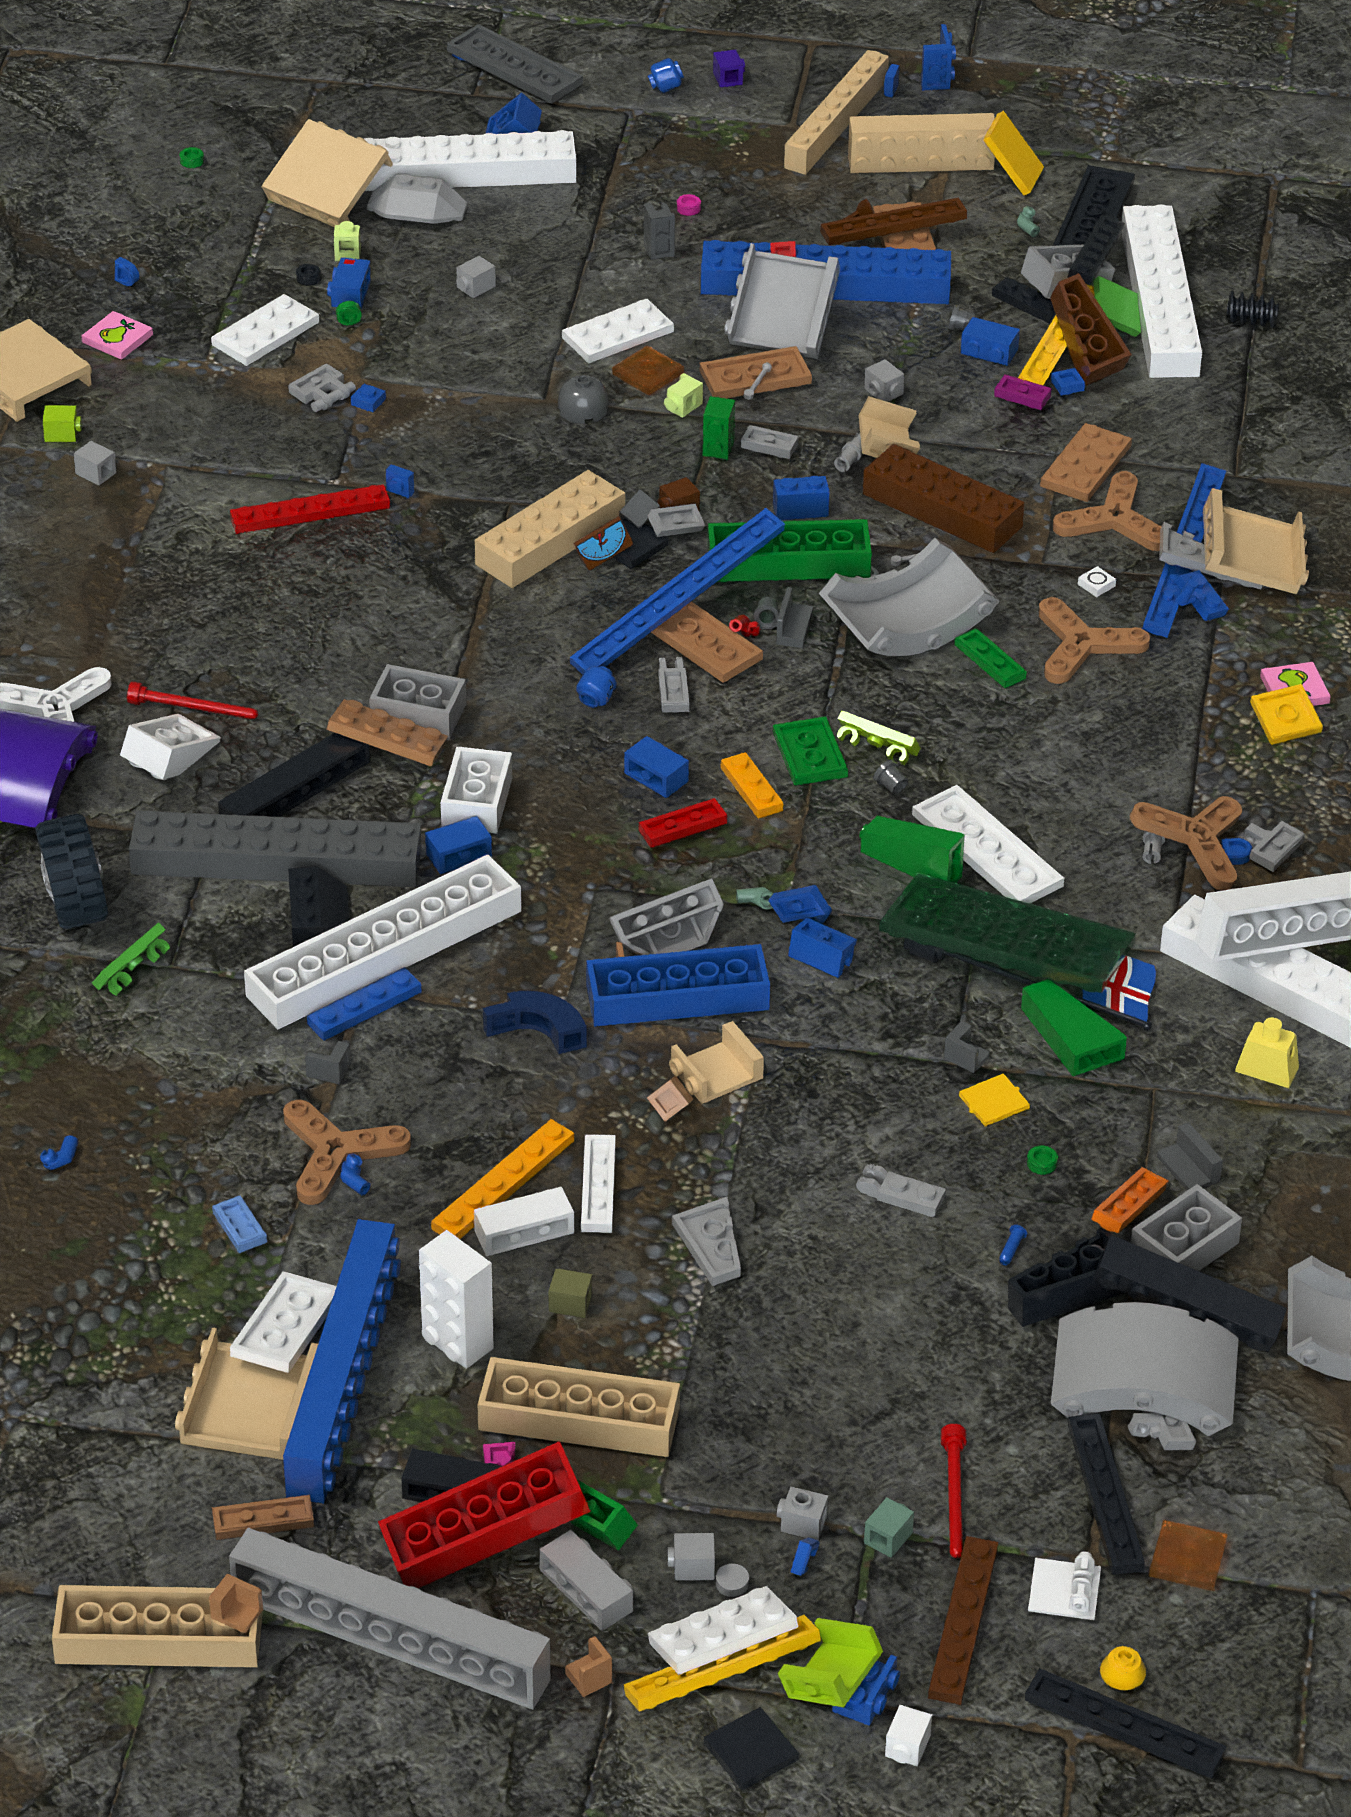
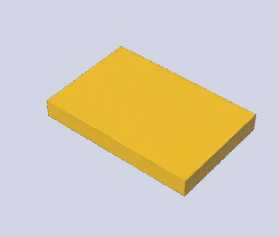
(1013, 153)

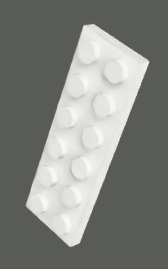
(990, 846)

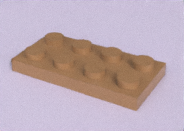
(915, 238)
(734, 375)
(1086, 462)
(708, 642)
(387, 732)

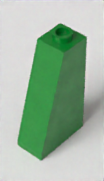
(914, 848)
(1072, 1029)

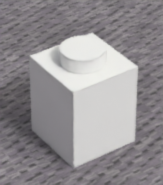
(908, 1735)

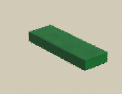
(990, 658)

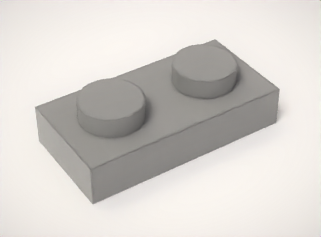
(769, 442)
(676, 520)

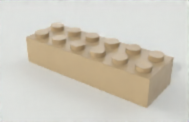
(919, 143)
(547, 528)
(579, 1406)
(147, 1628)

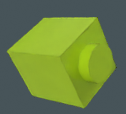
(61, 423)

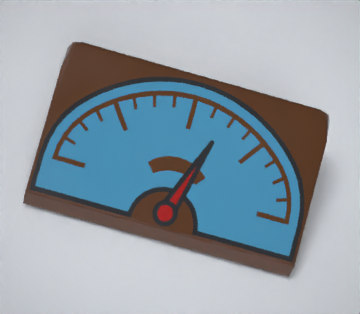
(603, 543)

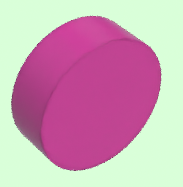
(688, 205)

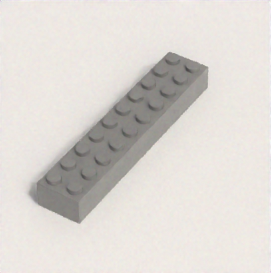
(394, 1618)

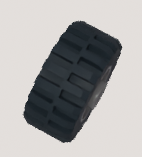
(71, 871)

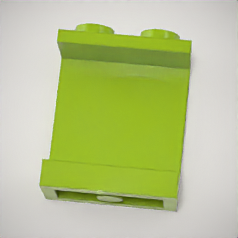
(836, 1666)

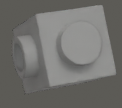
(476, 276)
(884, 381)
(95, 463)
(803, 1513)
(692, 1556)

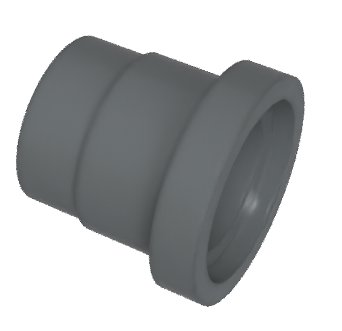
(960, 318)
(766, 620)
(891, 777)

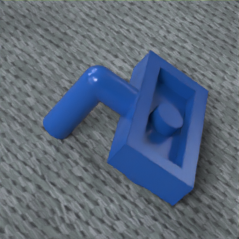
(1201, 595)
(801, 904)

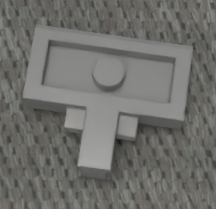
(1273, 846)
(1171, 1431)

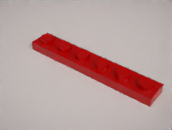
(309, 508)

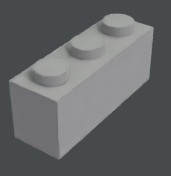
(586, 1580)

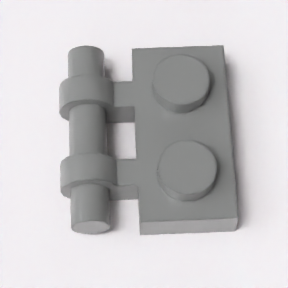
(316, 384)

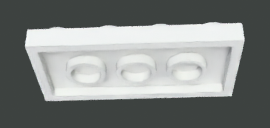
(265, 329)
(617, 330)
(284, 1322)
(722, 1630)

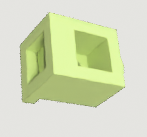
(347, 237)
(684, 396)

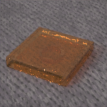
(648, 370)
(1188, 1555)

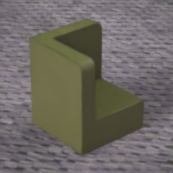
(570, 1293)

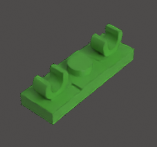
(131, 959)

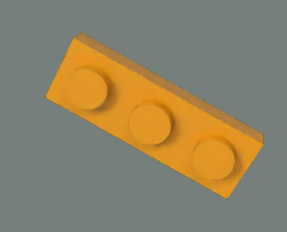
(751, 785)

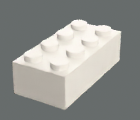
(456, 1299)

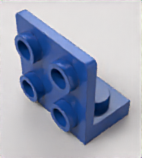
(937, 62)

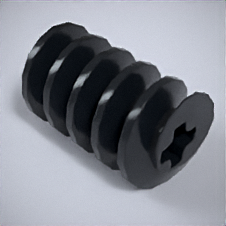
(1253, 309)

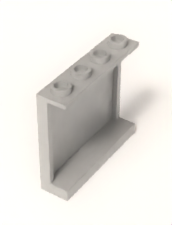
(782, 302)

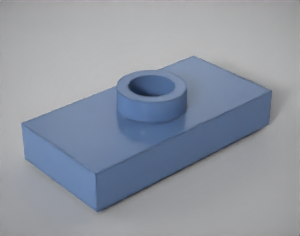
(239, 1224)

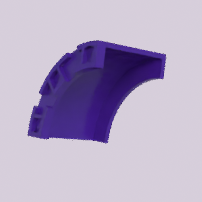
(36, 762)

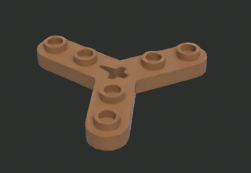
(1101, 518)
(1072, 629)
(1206, 848)
(322, 1135)

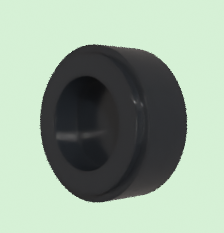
(308, 274)

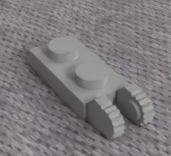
(673, 687)
(901, 1190)

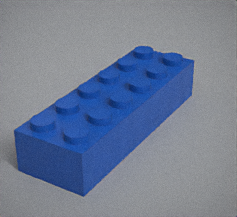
(677, 985)

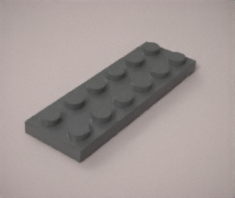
(515, 63)

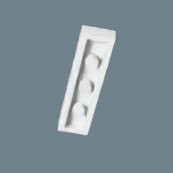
(598, 1183)

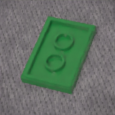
(810, 751)

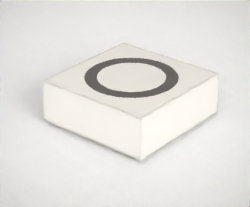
(1096, 581)

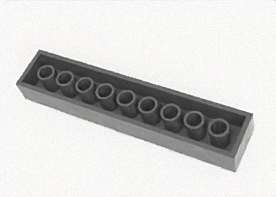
(268, 846)

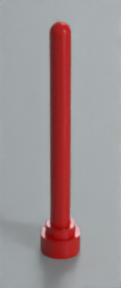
(138, 694)
(953, 1440)

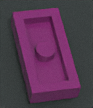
(1022, 392)

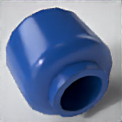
(666, 75)
(596, 686)

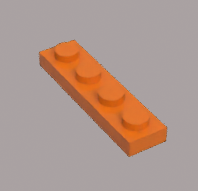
(1129, 1200)

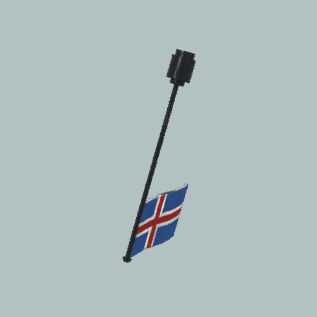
(1123, 997)

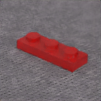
(682, 822)

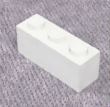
(523, 1221)

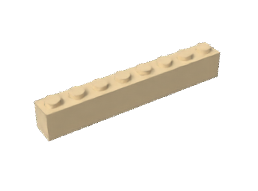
(834, 112)

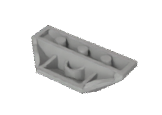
(417, 200)
(671, 922)

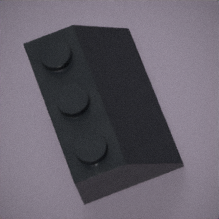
(316, 903)

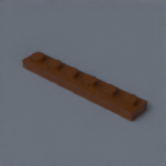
(893, 221)
(963, 1620)

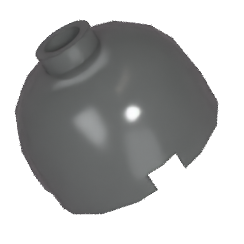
(583, 399)

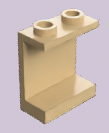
(885, 425)
(719, 1067)

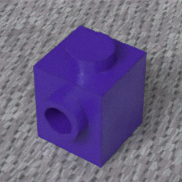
(728, 68)

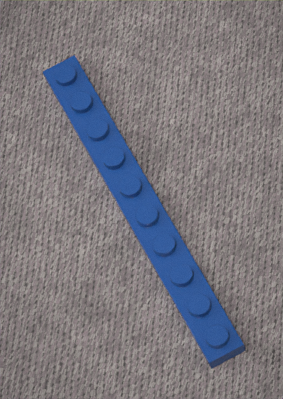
(678, 592)
(1164, 602)

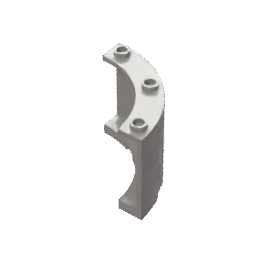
(912, 607)
(1320, 1318)
(1147, 1362)

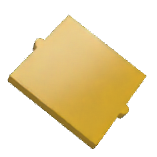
(994, 1099)

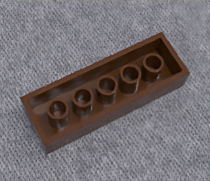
(943, 498)

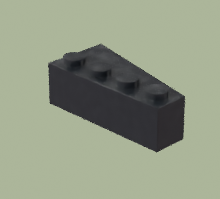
(1060, 1283)

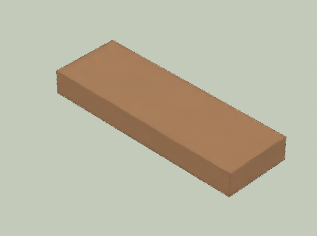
(263, 1516)

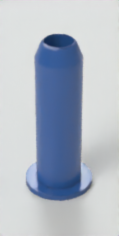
(1017, 1234)

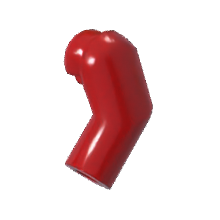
(744, 626)

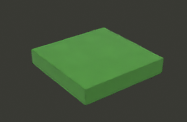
(1119, 305)

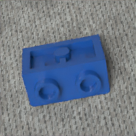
(871, 1694)

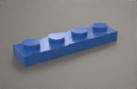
(364, 1004)

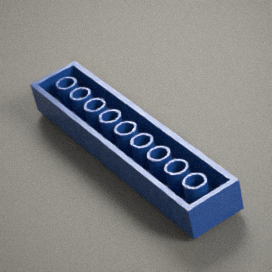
(864, 271)
(341, 1360)

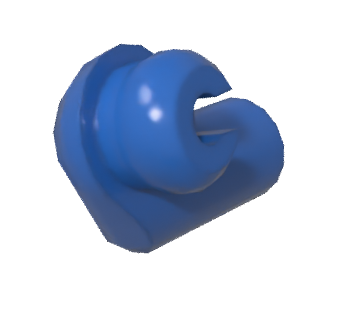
(64, 1156)
(351, 1174)

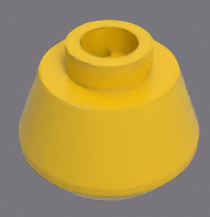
(1123, 1669)

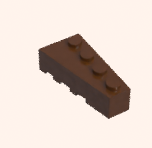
(1088, 331)

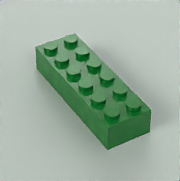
(803, 551)

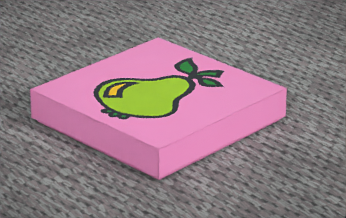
(117, 335)
(1296, 674)

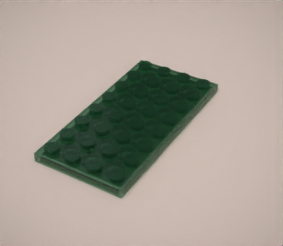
(1008, 932)

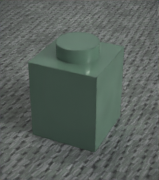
(889, 1527)

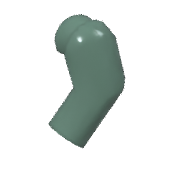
(1025, 221)
(757, 895)

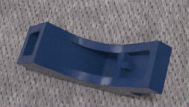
(541, 1013)

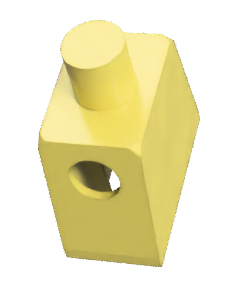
(1270, 1053)

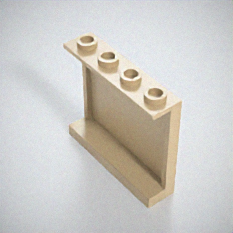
(324, 173)
(33, 366)
(1254, 546)
(241, 1403)

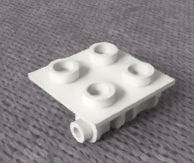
(1065, 1587)

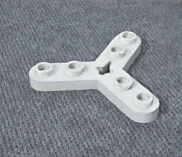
(67, 696)

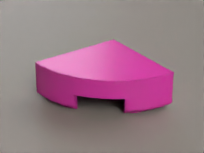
(499, 1453)

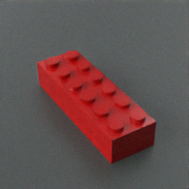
(484, 1516)

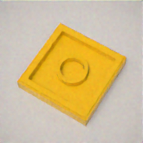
(1286, 714)

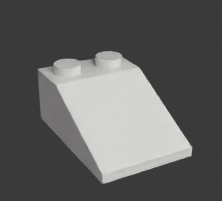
(167, 745)

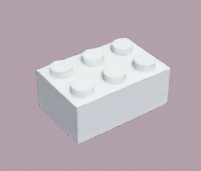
(477, 787)

